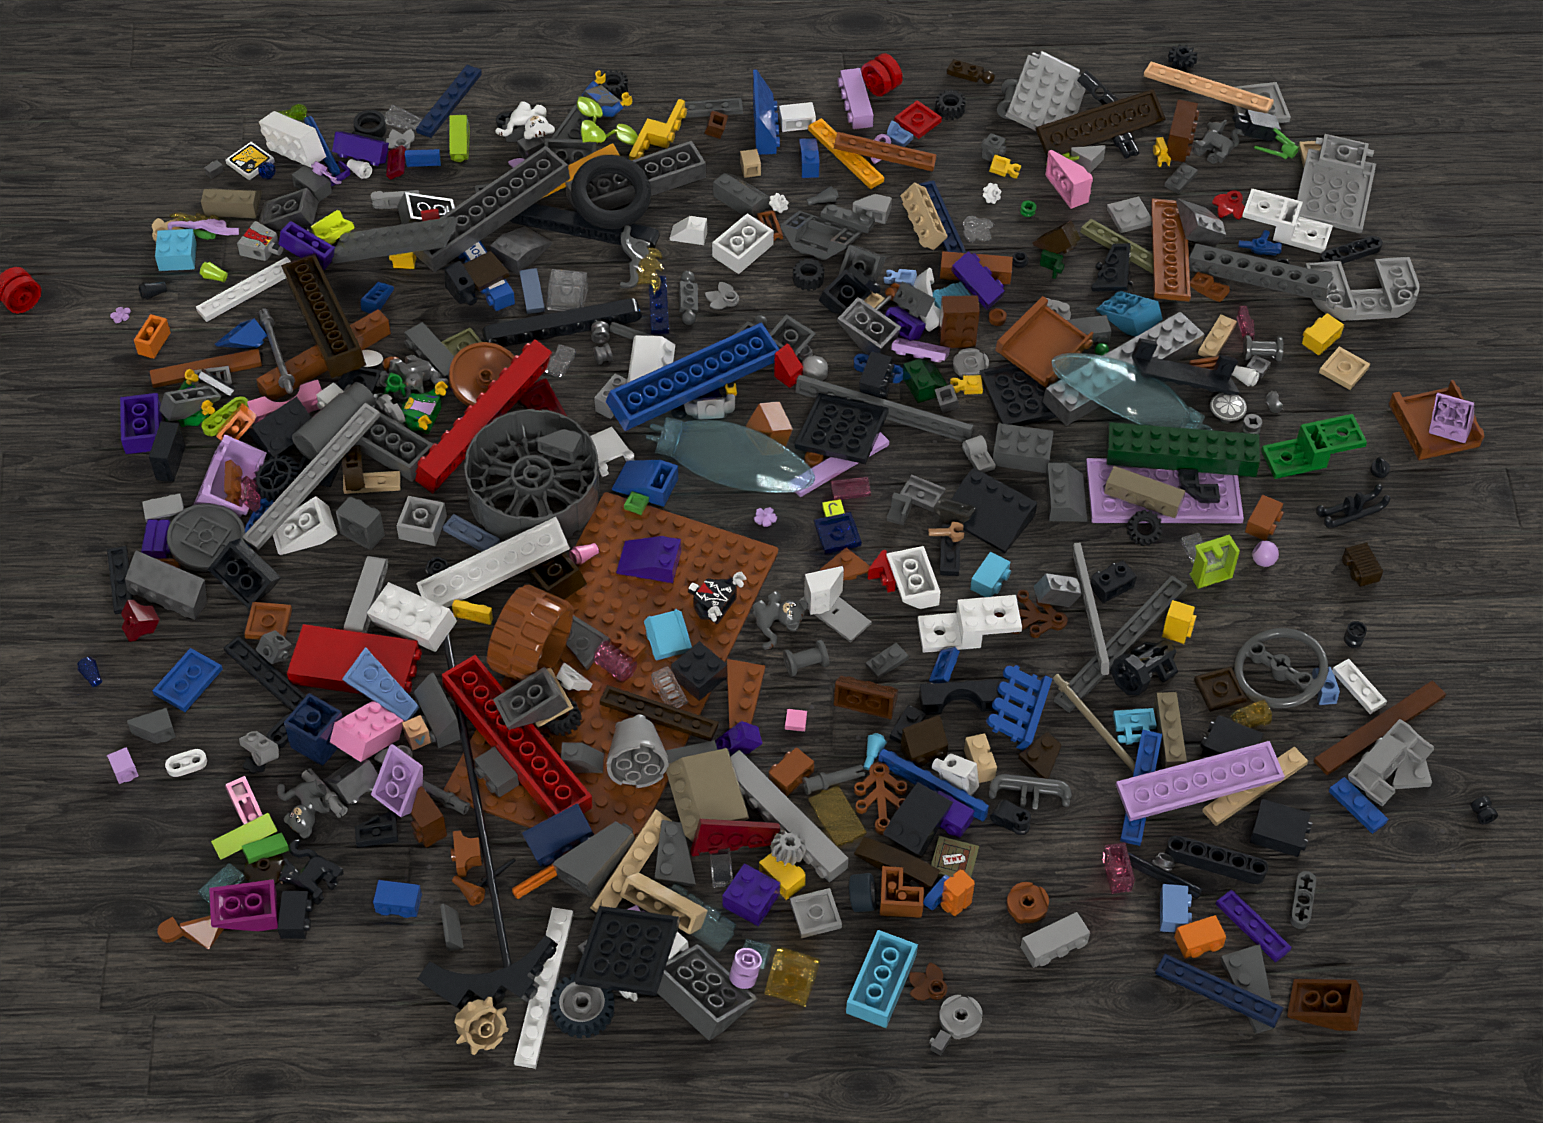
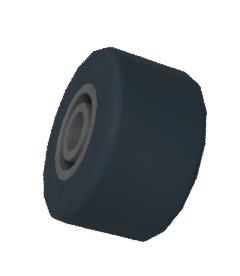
(862, 892)

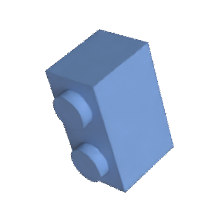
(1174, 907)

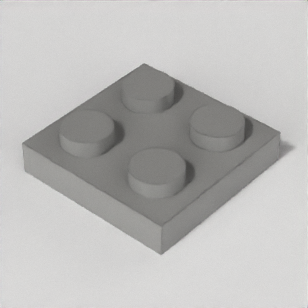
(1129, 214)
(815, 913)

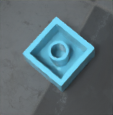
(175, 249)

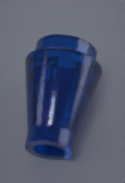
(89, 669)

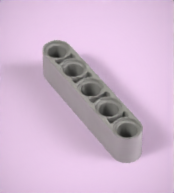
(366, 594)

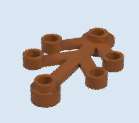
(879, 793)

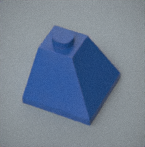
(244, 335)

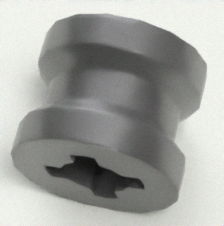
(600, 332)
(603, 353)
(1256, 423)

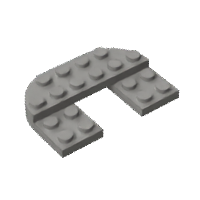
(1393, 300)

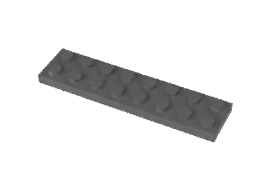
(394, 240)

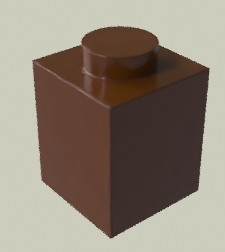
(716, 124)

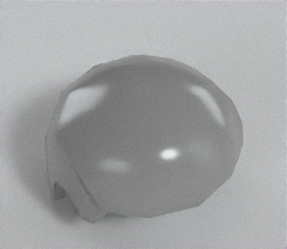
(815, 367)

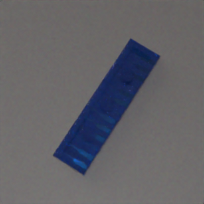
(659, 308)

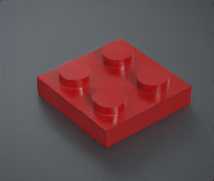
(918, 119)

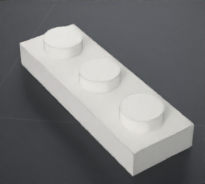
(1359, 686)

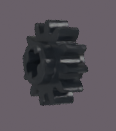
(1182, 57)

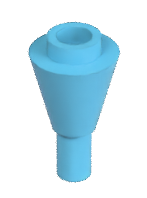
(874, 746)

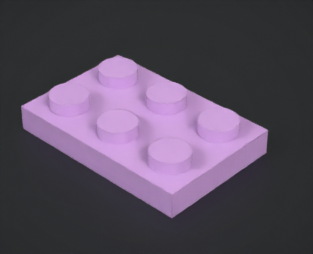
(920, 349)

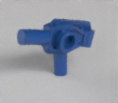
(1262, 245)

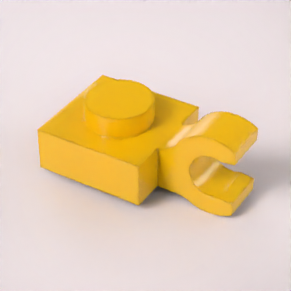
(1160, 150)

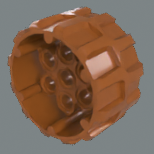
(529, 633)

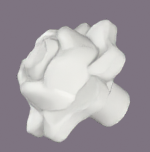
(991, 193)
(778, 202)

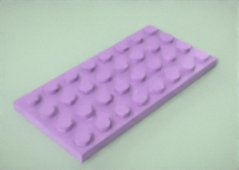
(1114, 510)

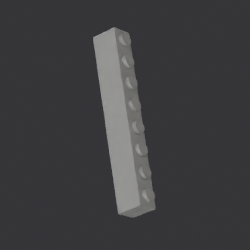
(777, 808)

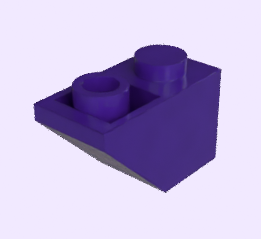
(740, 737)

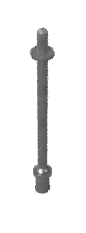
(267, 323)

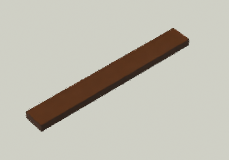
(1378, 727)

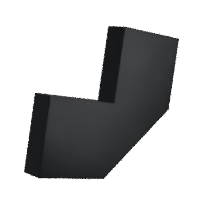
(1201, 492)

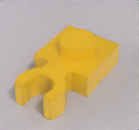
(1002, 166)
(970, 384)

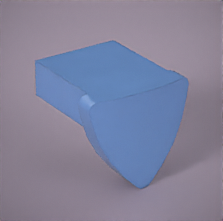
(899, 135)

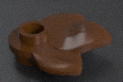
(926, 982)

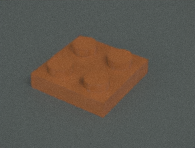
(267, 618)

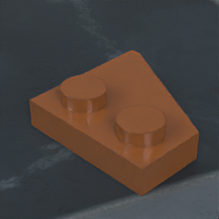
(851, 564)

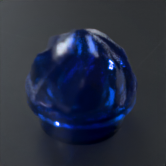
(266, 170)

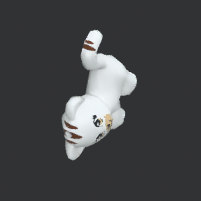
(534, 121)

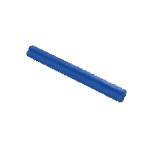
(329, 159)

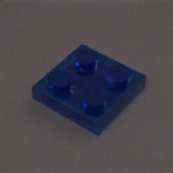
(837, 532)

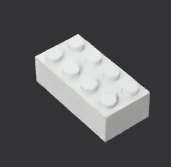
(292, 138)
(412, 616)

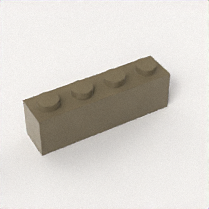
(1144, 492)
(1169, 725)

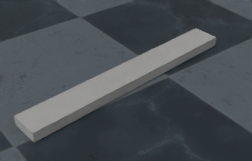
(1091, 610)

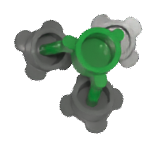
(392, 383)

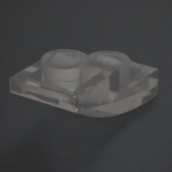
(561, 361)

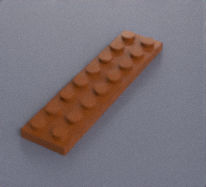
(1169, 252)

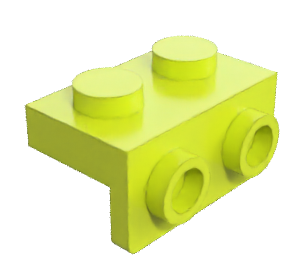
(332, 227)

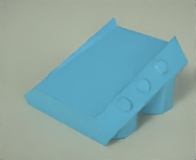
(667, 634)

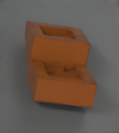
(1205, 285)

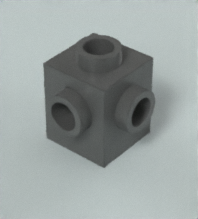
(993, 146)
(273, 647)

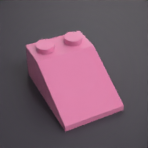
(1069, 179)

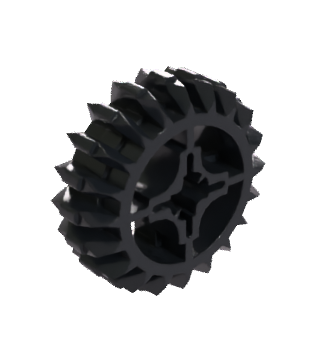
(273, 475)

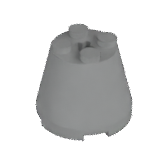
(636, 753)

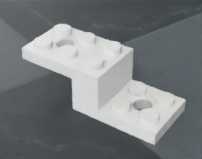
(1290, 227)
(971, 621)

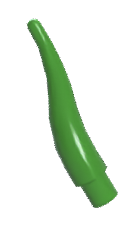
(204, 234)

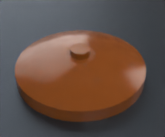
(476, 368)

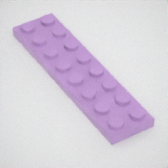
(1199, 781)

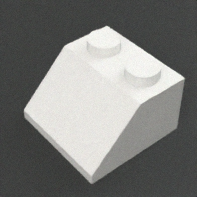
(823, 589)

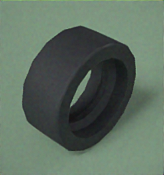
(370, 116)

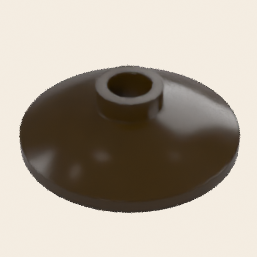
(254, 871)

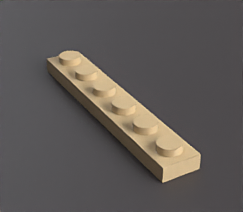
(1230, 804)
(631, 862)

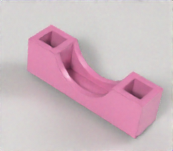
(307, 395)

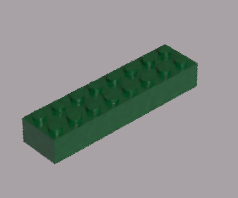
(1183, 449)

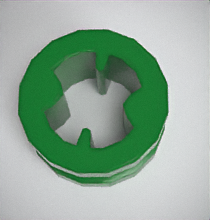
(1028, 204)

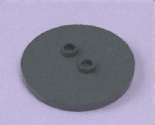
(201, 534)

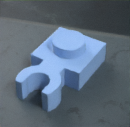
(904, 275)

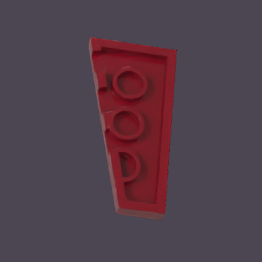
(541, 397)
(724, 834)

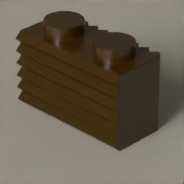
(1362, 564)

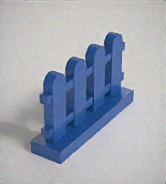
(1026, 699)

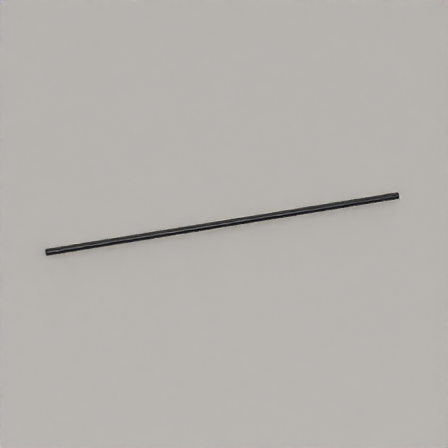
(480, 819)

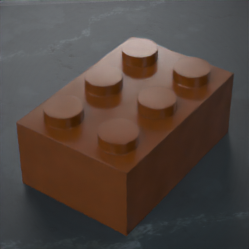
(1182, 129)
(958, 321)

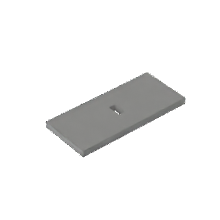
(846, 621)

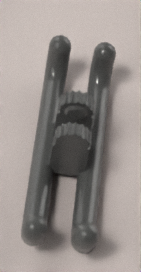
(1030, 784)

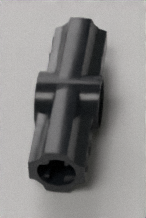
(1091, 84)

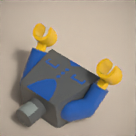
(607, 101)

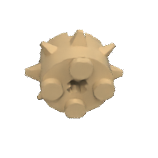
(481, 1025)

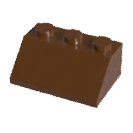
(865, 697)

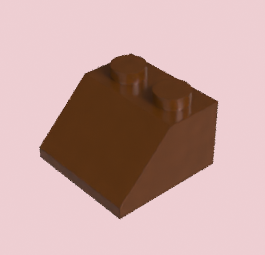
(427, 819)

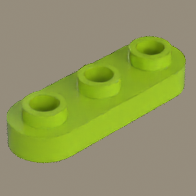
(217, 419)

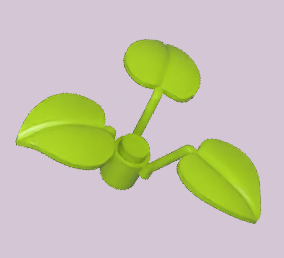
(593, 133)

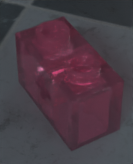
(1118, 868)

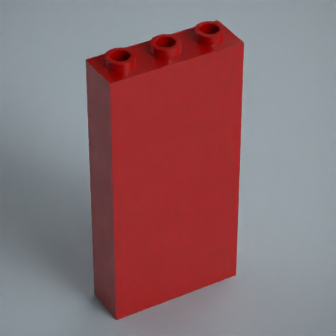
(328, 653)

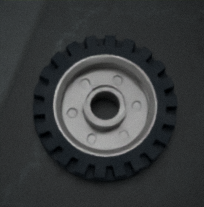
(577, 1019)

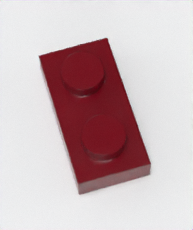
(396, 162)

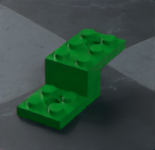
(1313, 446)

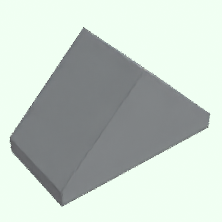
(1089, 156)

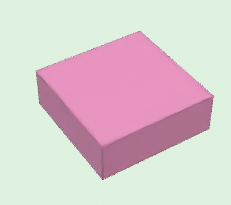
(796, 720)

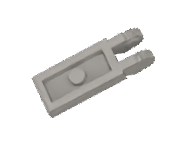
(388, 200)

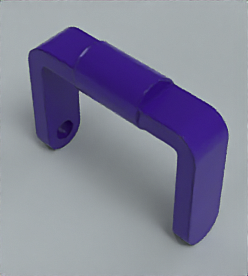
(343, 175)

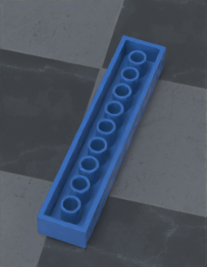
(692, 376)

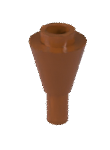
(473, 893)

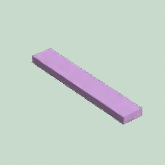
(833, 466)

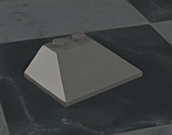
(817, 235)

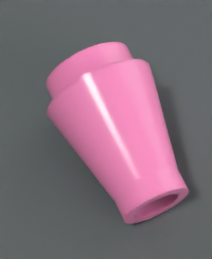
(582, 553)

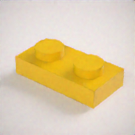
(472, 612)

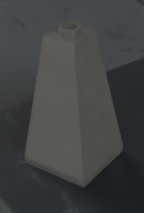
(595, 859)

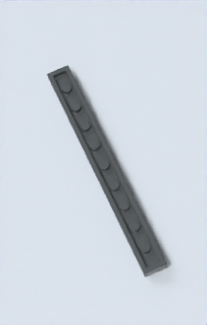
(897, 412)
(1124, 639)

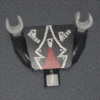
(715, 596)

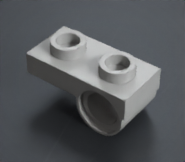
(977, 454)
(261, 748)

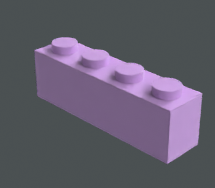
(856, 98)

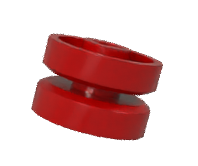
(882, 74)
(18, 290)

